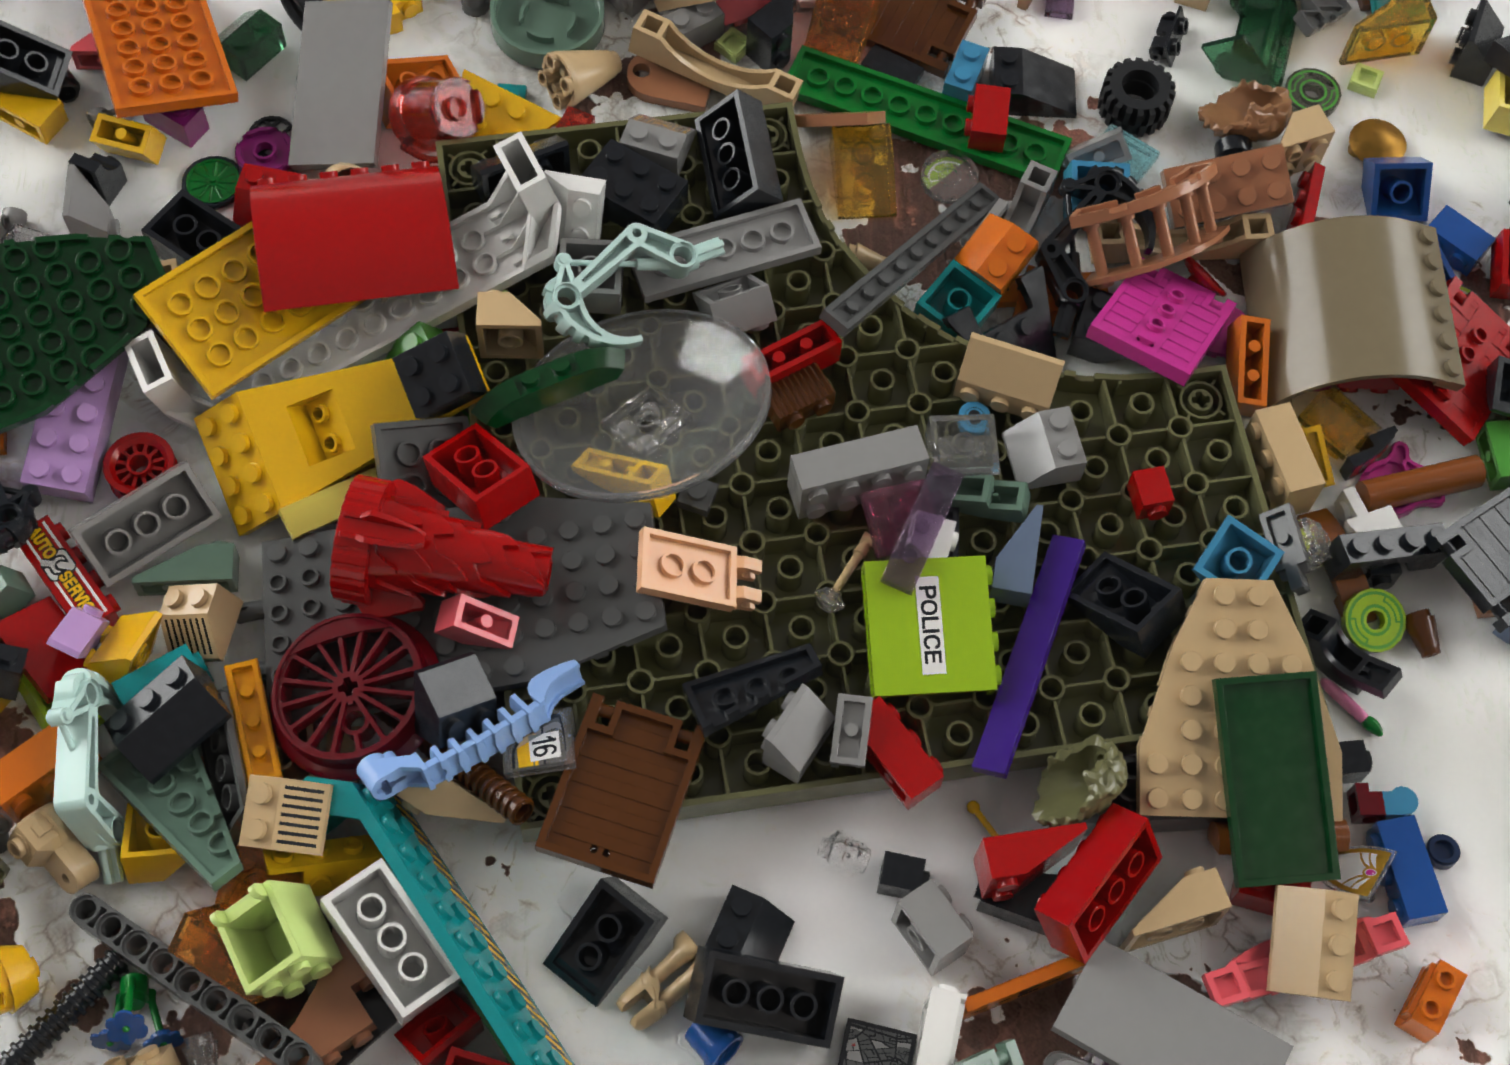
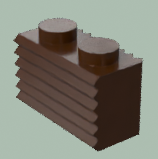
(800, 397)

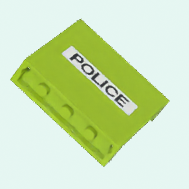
(935, 637)

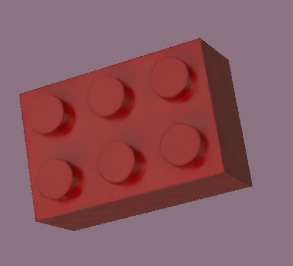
(481, 476)

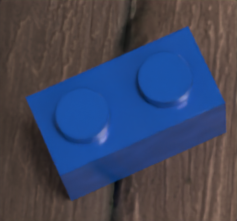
(1461, 240)

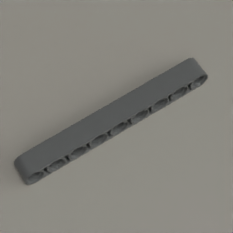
(182, 976)

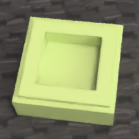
(732, 45)
(1365, 80)

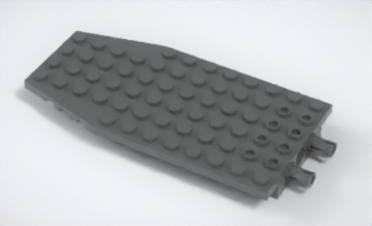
(579, 618)

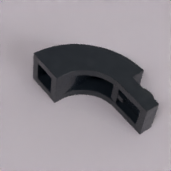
(1344, 661)

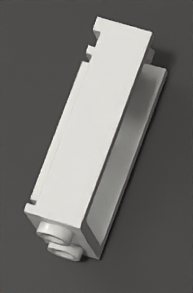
(939, 1026)

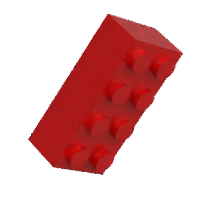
(1098, 882)

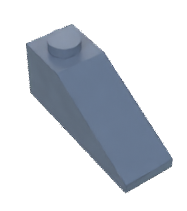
(1016, 563)

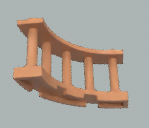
(1155, 200)

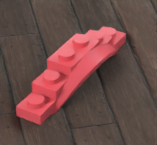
(1247, 973)

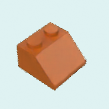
(997, 252)

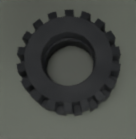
(1137, 79)

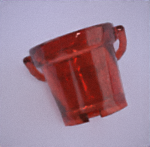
(432, 111)

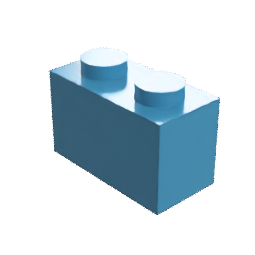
(966, 70)

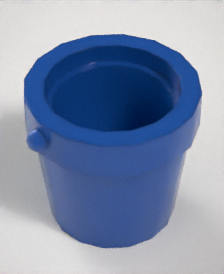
(713, 1044)

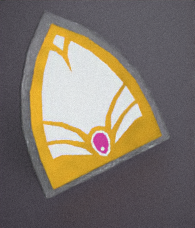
(1362, 871)

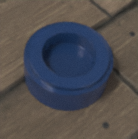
(1443, 851)

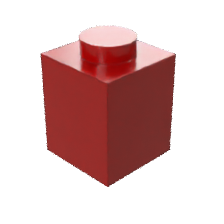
(1150, 493)

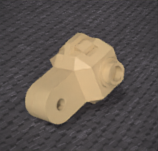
(47, 842)

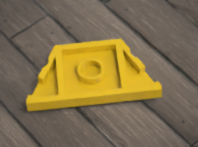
(507, 111)

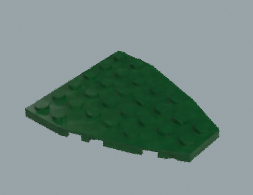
(66, 315)

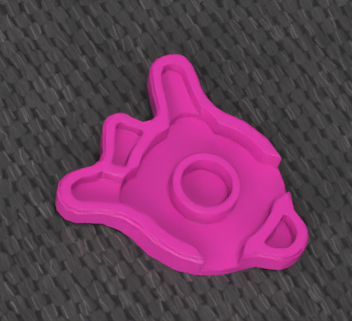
(1398, 461)

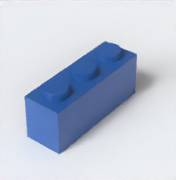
(1411, 877)

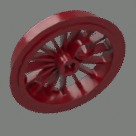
(336, 695)

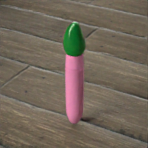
(1347, 703)

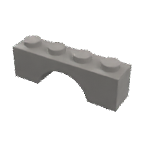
(1031, 196)

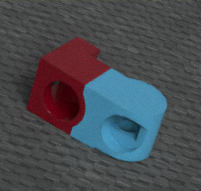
(1376, 806)

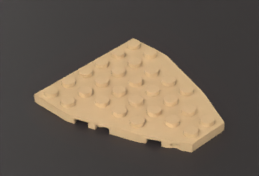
(1226, 633)

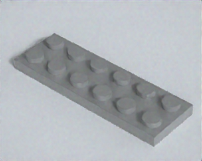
(751, 245)

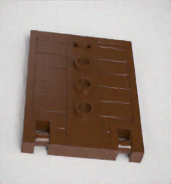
(922, 28)
(622, 792)

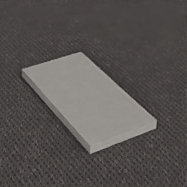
(340, 84)
(1144, 1017)

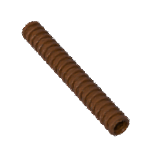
(483, 782)

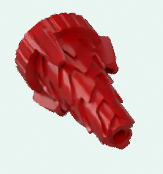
(403, 543)

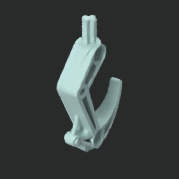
(652, 252)
(76, 797)

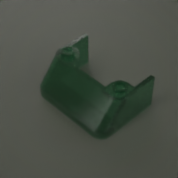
(1260, 42)

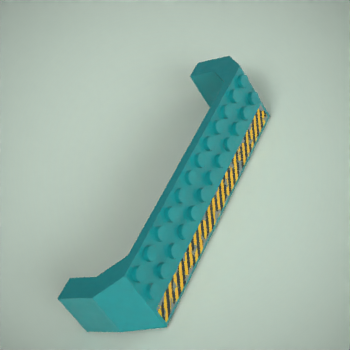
(451, 922)

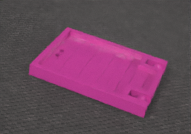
(1161, 322)

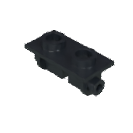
(1169, 36)

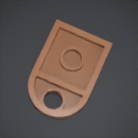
(666, 87)
(840, 119)

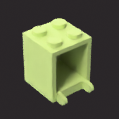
(277, 939)

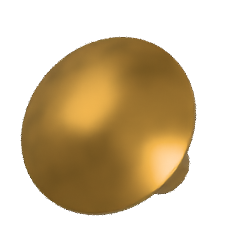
(1375, 140)

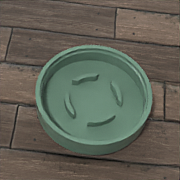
(535, 27)

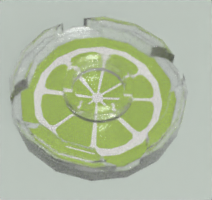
(948, 176)

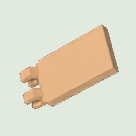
(695, 571)

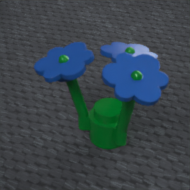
(125, 1026)

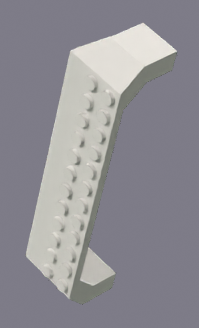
(492, 251)

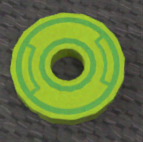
(1390, 614)

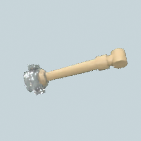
(829, 598)

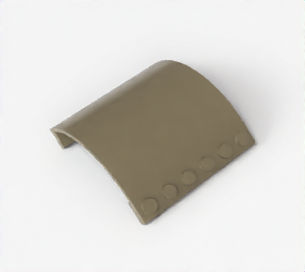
(1352, 304)

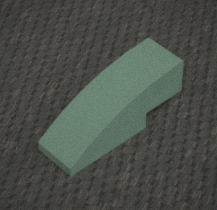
(993, 498)

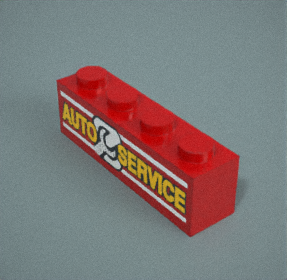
(64, 571)

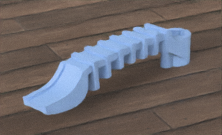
(390, 774)

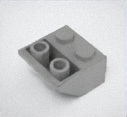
(797, 734)

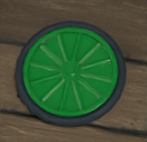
(212, 180)

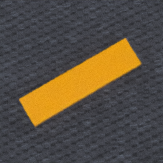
(252, 719)

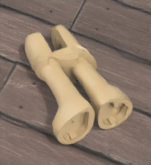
(649, 985)

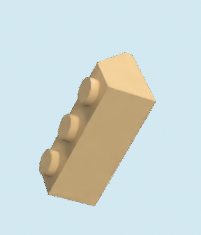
(1007, 377)
(1312, 942)

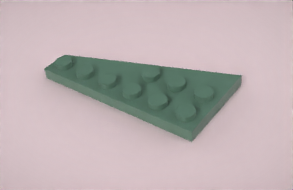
(182, 812)

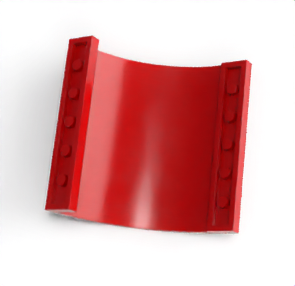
(352, 236)

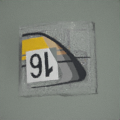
(544, 751)

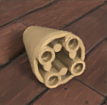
(577, 74)

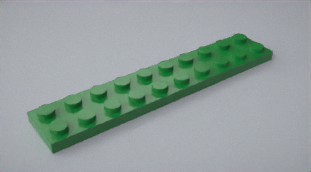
(919, 112)

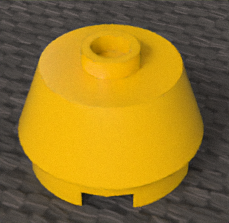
(17, 978)

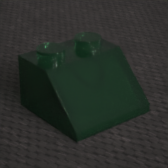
(252, 42)

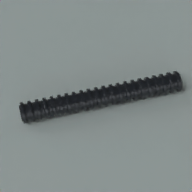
(65, 1011)

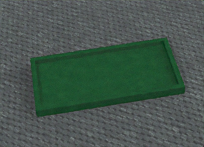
(1276, 779)

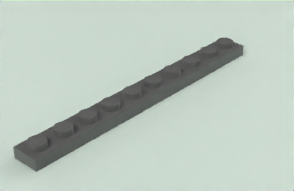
(908, 260)

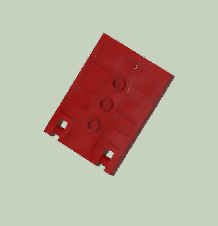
(1480, 340)

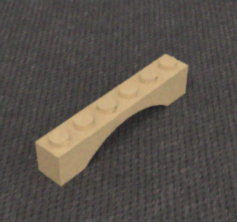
(665, 45)
(1244, 233)

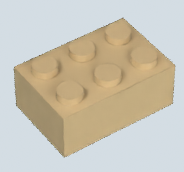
(1284, 458)

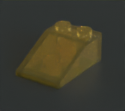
(1390, 32)
(863, 171)

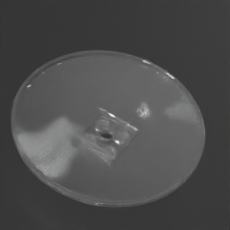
(690, 377)

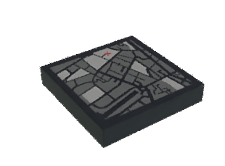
(876, 1045)

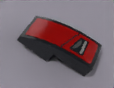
(1369, 452)

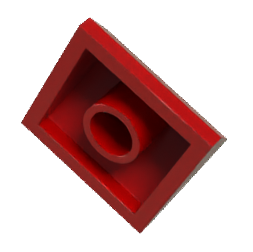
(438, 1028)

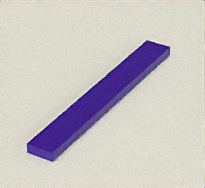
(1028, 657)

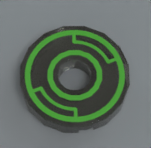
(1317, 81)

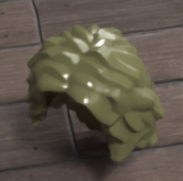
(1080, 782)

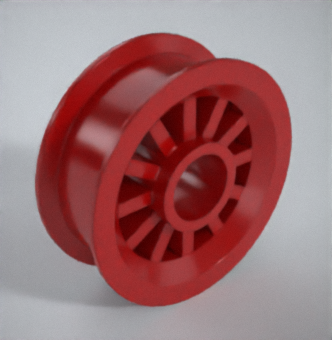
(130, 454)

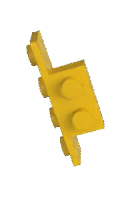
(339, 863)

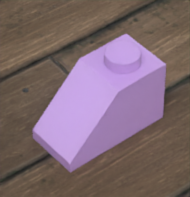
(79, 631)

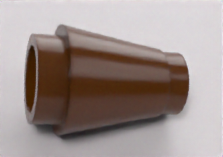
(1423, 632)

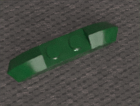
(549, 385)

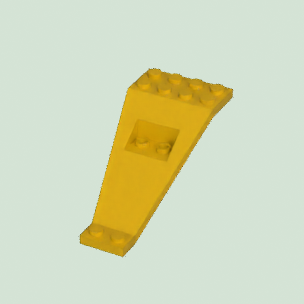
(279, 446)

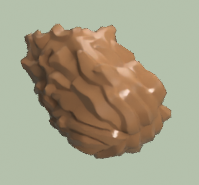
(1249, 111)

